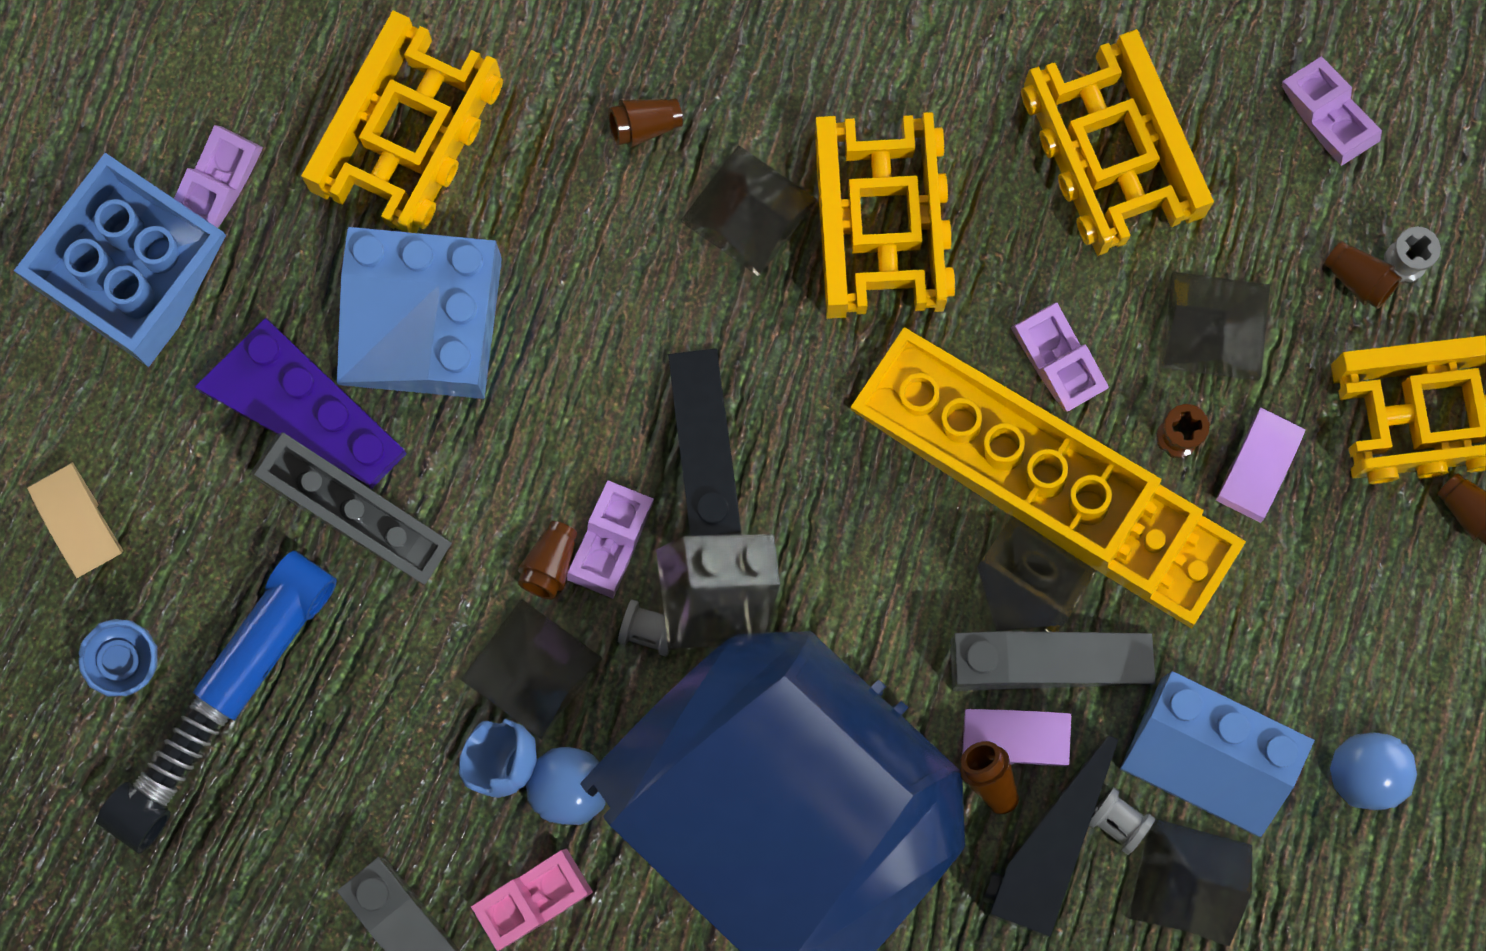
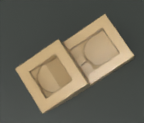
(74, 520)

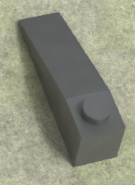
(349, 507)
(1050, 660)
(393, 910)

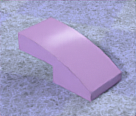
(1329, 112)
(218, 175)
(1059, 358)
(1260, 465)
(610, 539)
(1025, 735)

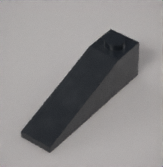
(704, 443)
(1040, 868)

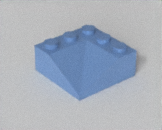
(123, 259)
(417, 312)

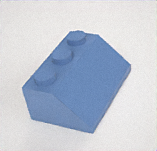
(1216, 754)

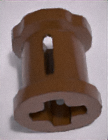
(1192, 419)

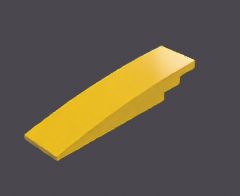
(1049, 476)

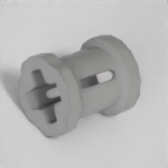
(1422, 243)
(644, 628)
(1121, 821)

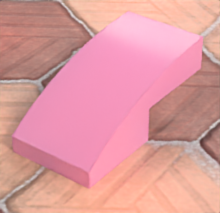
(531, 899)

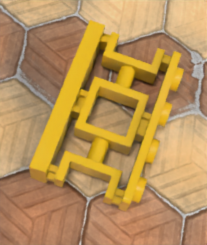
(371, 105)
(1151, 128)
(844, 215)
(1439, 369)

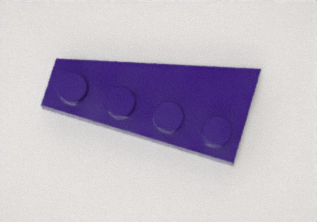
(289, 394)

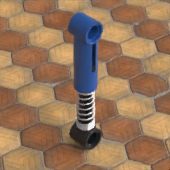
(292, 596)

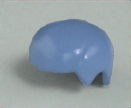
(118, 658)
(497, 758)
(1373, 771)
(556, 788)

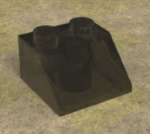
(717, 588)

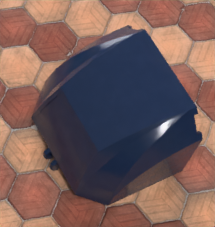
(785, 798)

